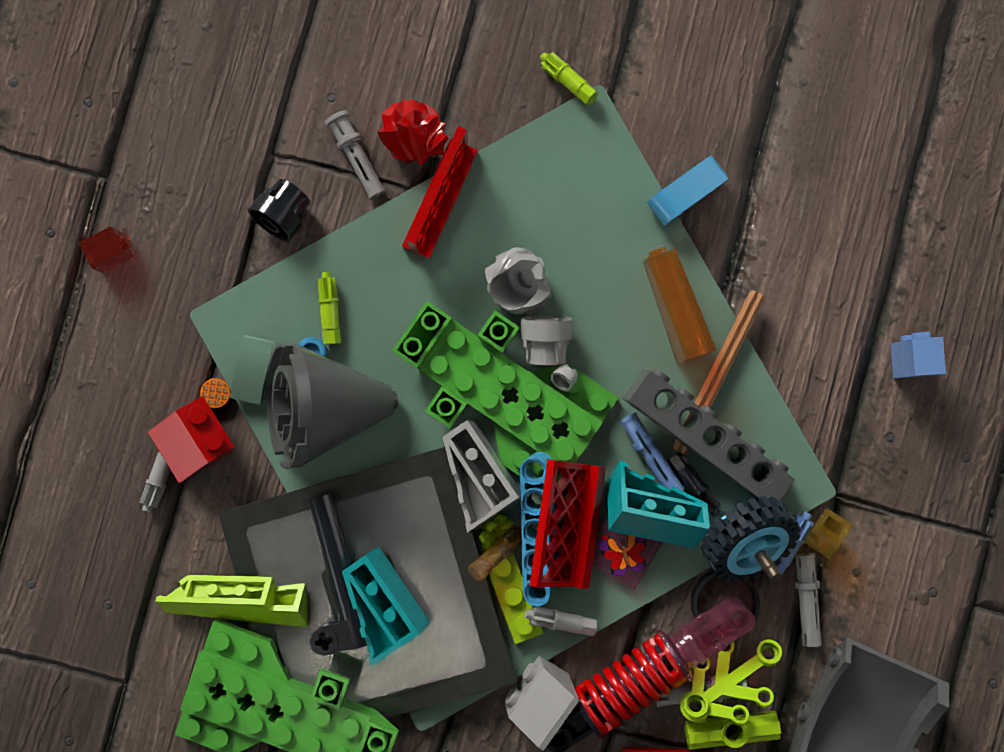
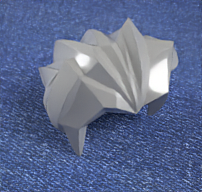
(518, 282)

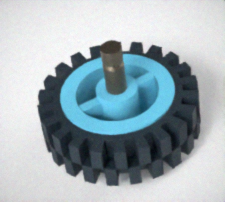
(751, 540)

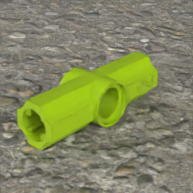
(712, 731)

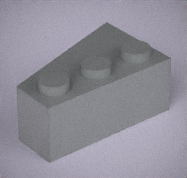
(479, 474)

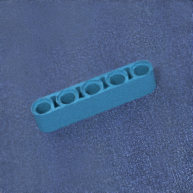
(530, 512)

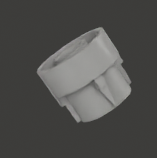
(546, 339)

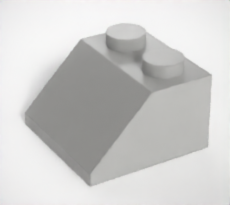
(541, 701)

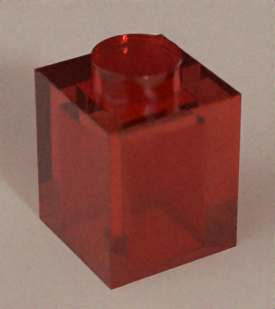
(107, 249)

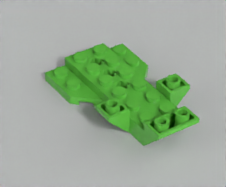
(478, 372)
(312, 716)

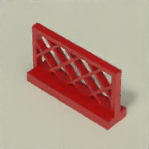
(441, 195)
(578, 534)

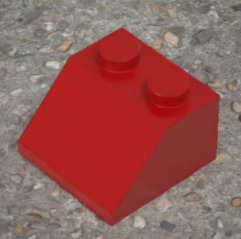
(191, 440)

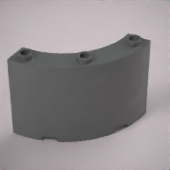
(868, 704)

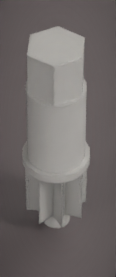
(155, 484)
(561, 621)

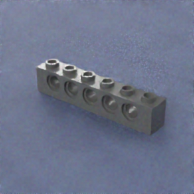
(642, 396)

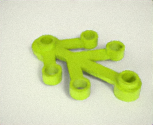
(726, 685)

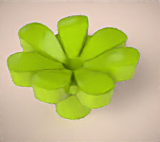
(494, 530)

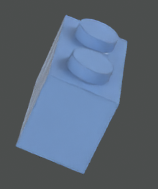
(918, 356)

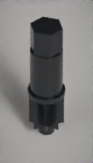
(693, 482)

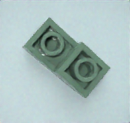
(251, 369)

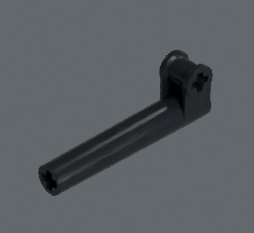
(336, 557)

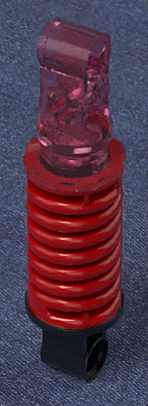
(661, 667)

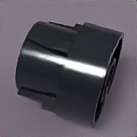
(280, 210)

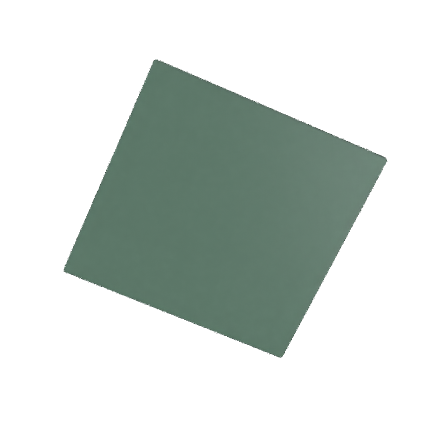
(578, 200)

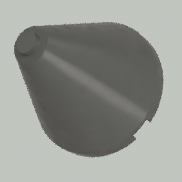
(319, 404)

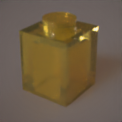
(828, 533)

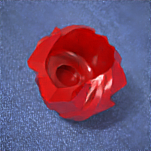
(412, 131)

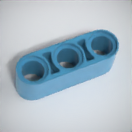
(687, 190)

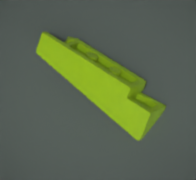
(239, 599)

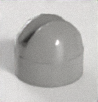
(564, 377)

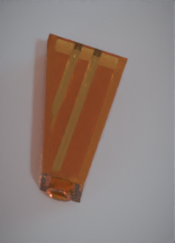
(677, 305)

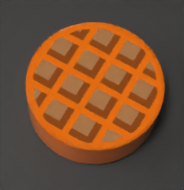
(216, 392)

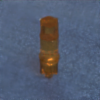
(496, 553)

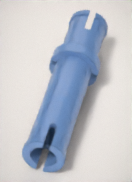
(632, 424)

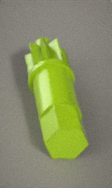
(568, 77)
(329, 309)

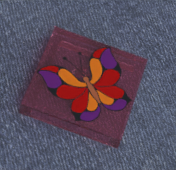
(623, 555)

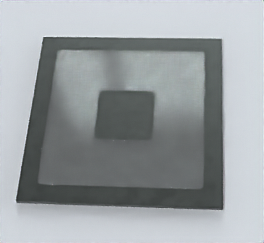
(421, 528)

